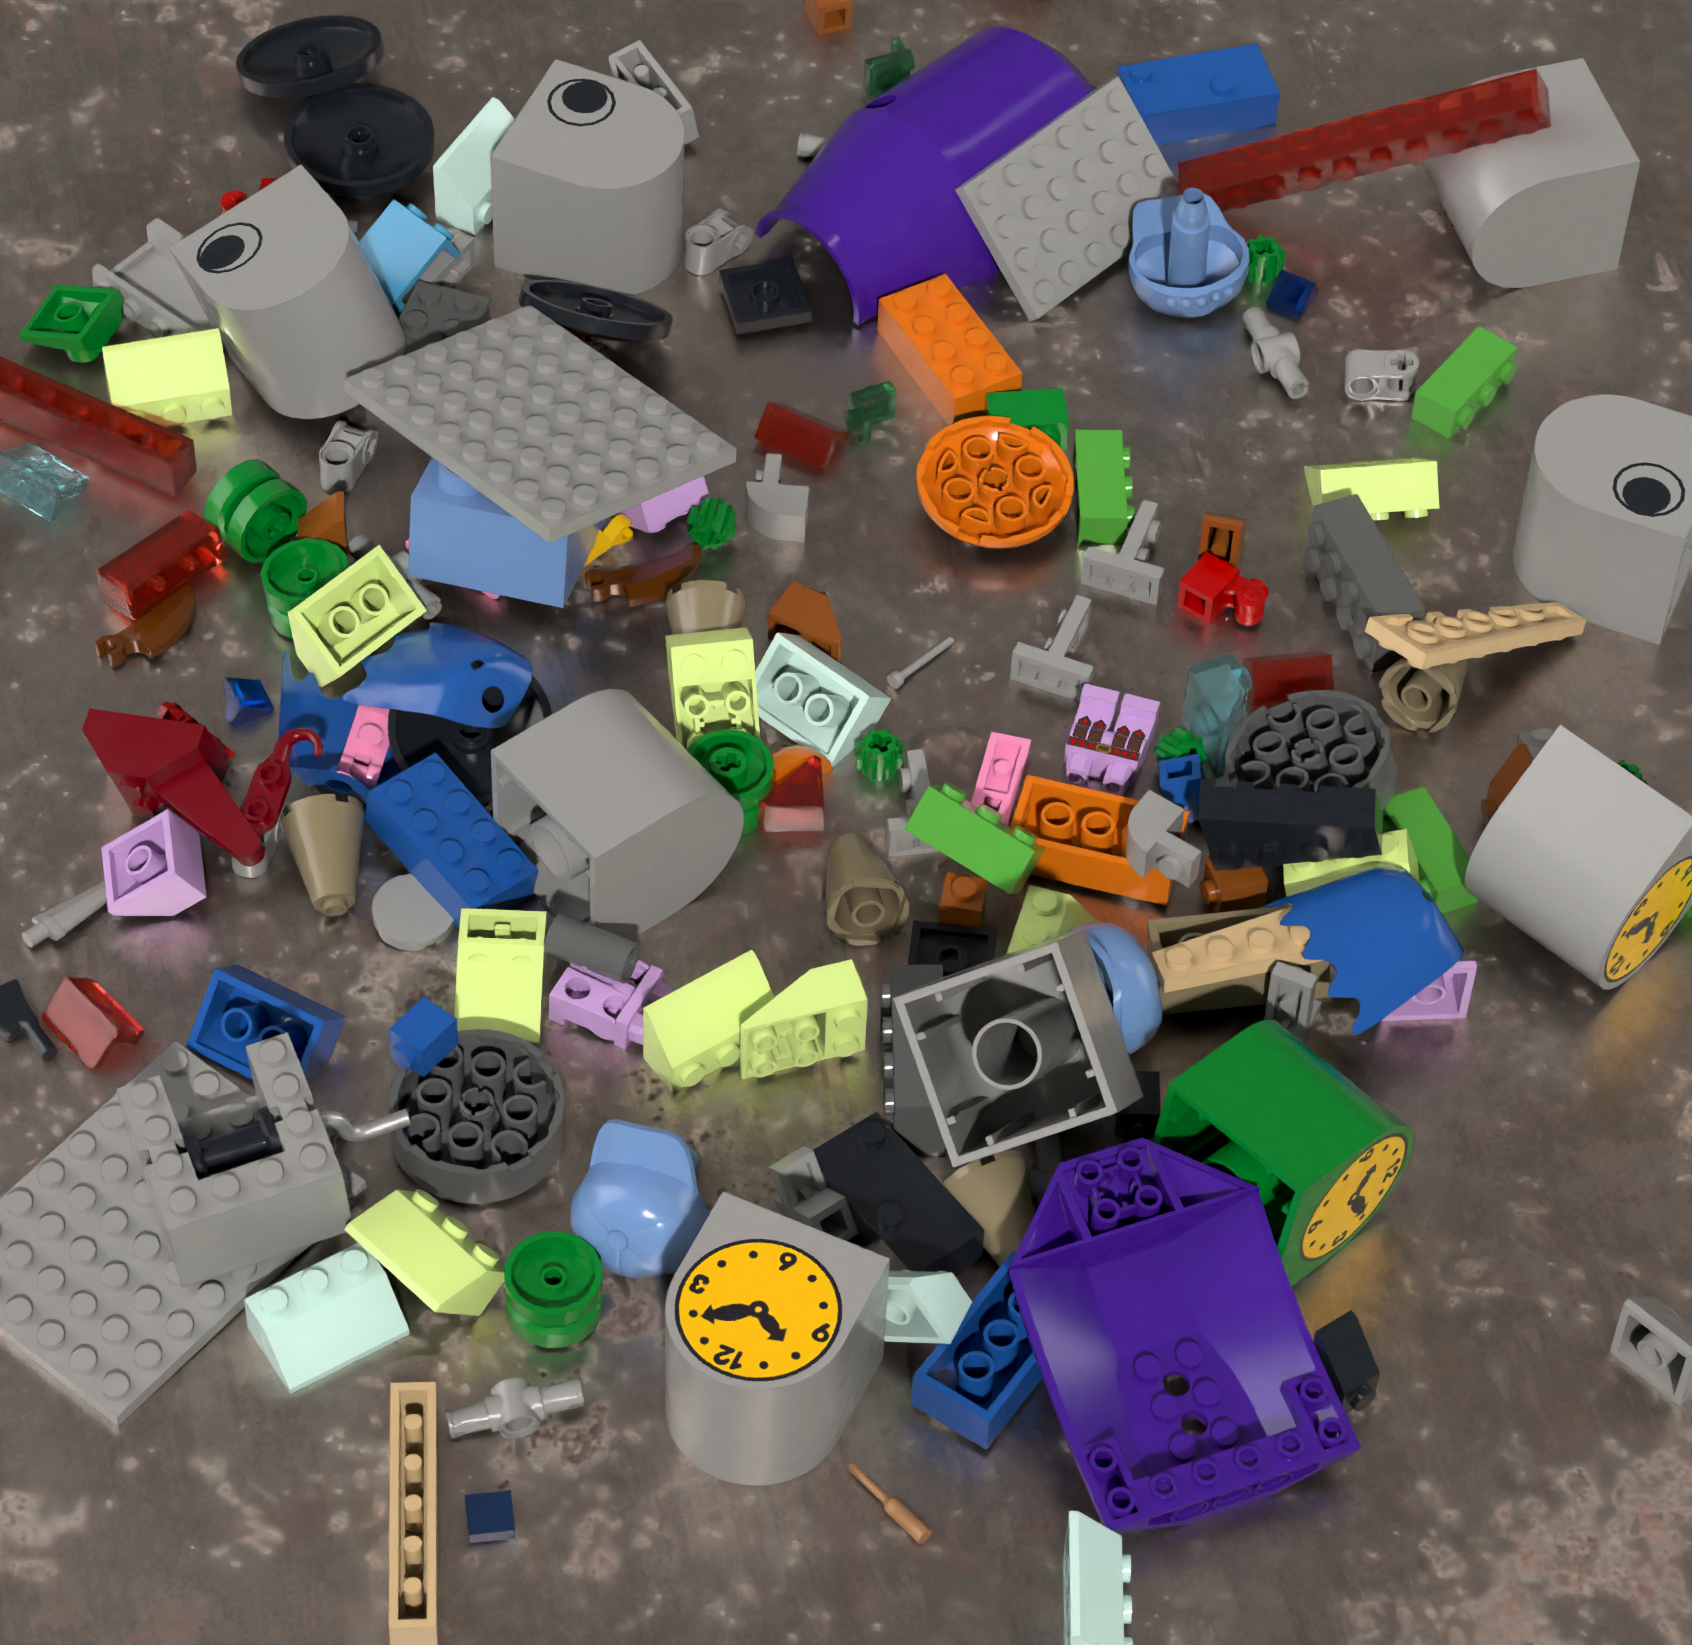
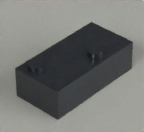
(898, 1201)

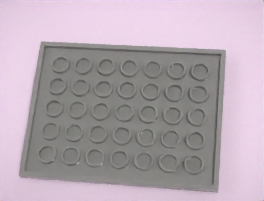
(540, 422)
(89, 1267)

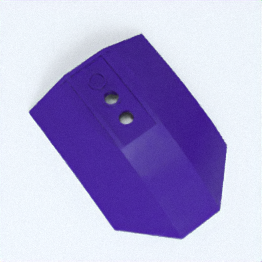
(1159, 1273)

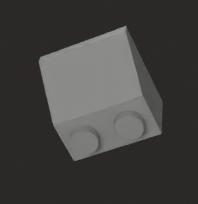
(1655, 1346)

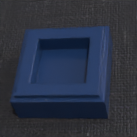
(490, 1516)

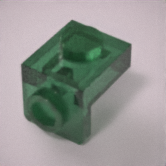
(889, 69)
(869, 407)

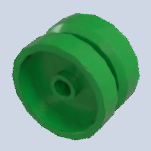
(255, 509)
(296, 573)
(740, 766)
(553, 1289)

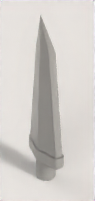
(65, 916)

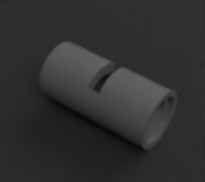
(592, 948)

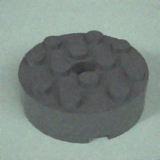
(1314, 743)
(480, 1119)

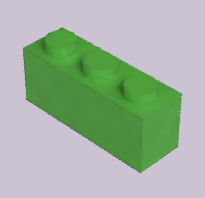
(1465, 382)
(1102, 487)
(975, 837)
(1438, 850)

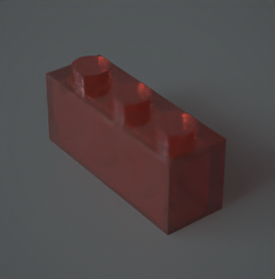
(160, 564)

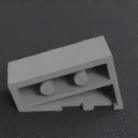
(639, 67)

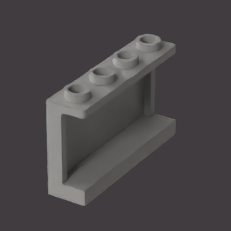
(154, 286)

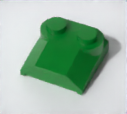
(76, 320)

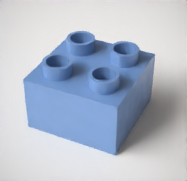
(477, 545)

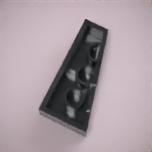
(1288, 825)

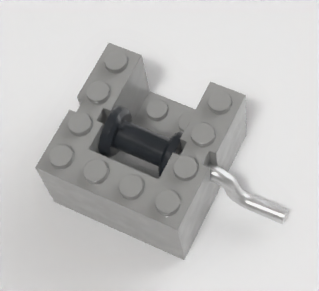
(247, 1173)

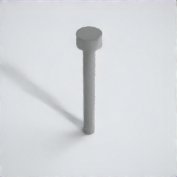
(896, 679)

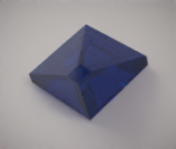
(1292, 294)
(245, 700)

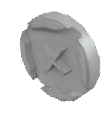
(409, 915)

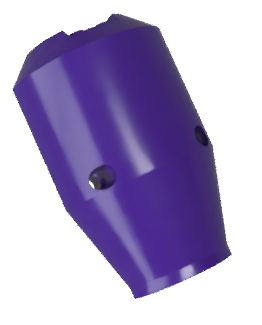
(891, 170)

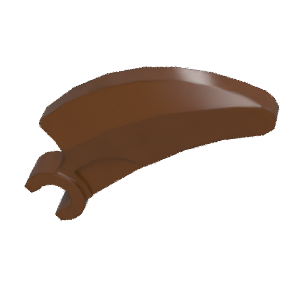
(646, 581)
(154, 631)

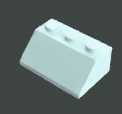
(464, 171)
(815, 698)
(924, 1307)
(325, 1317)
(1094, 1584)

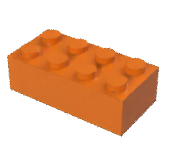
(946, 348)
(1086, 839)

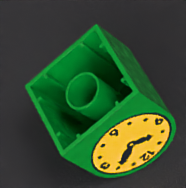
(1294, 1130)

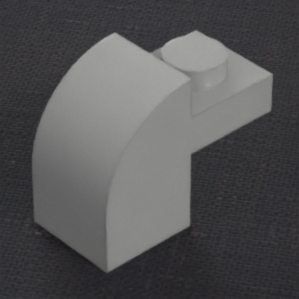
(777, 508)
(1155, 840)
(807, 1198)

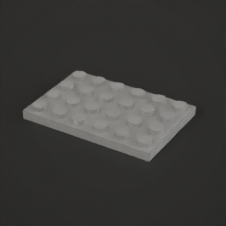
(1067, 197)

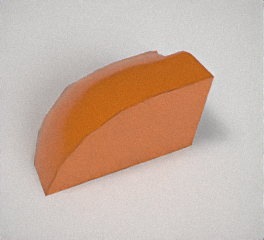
(792, 758)

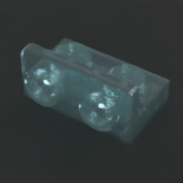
(38, 479)

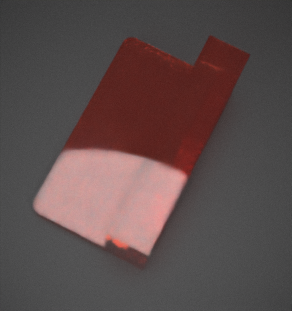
(799, 433)
(1286, 674)
(89, 1020)

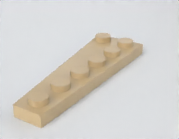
(1473, 633)
(1232, 953)

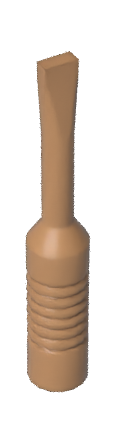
(895, 1508)

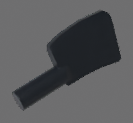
(19, 1019)

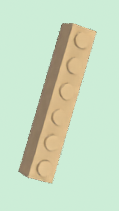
(413, 1514)

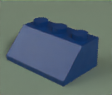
(249, 1009)

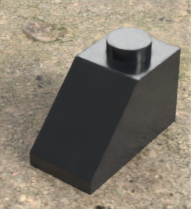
(1348, 1361)

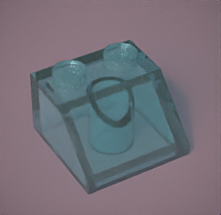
(1216, 704)

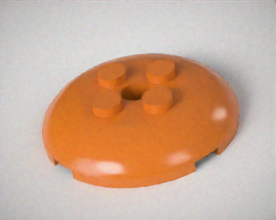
(994, 482)

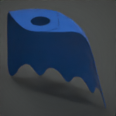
(435, 676)
(306, 707)
(1379, 937)

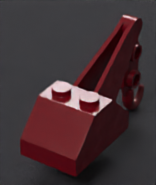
(181, 769)

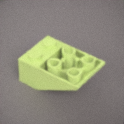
(712, 683)
(501, 971)
(807, 1022)

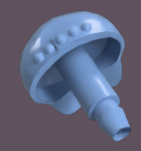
(1185, 255)
(1128, 981)
(639, 1200)

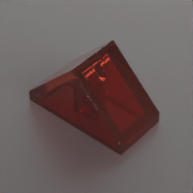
(796, 802)

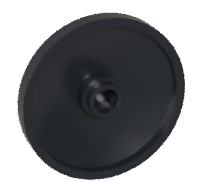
(309, 56)
(360, 140)
(596, 311)
(462, 746)

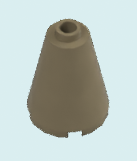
(704, 607)
(1422, 696)
(326, 848)
(862, 893)
(997, 1199)

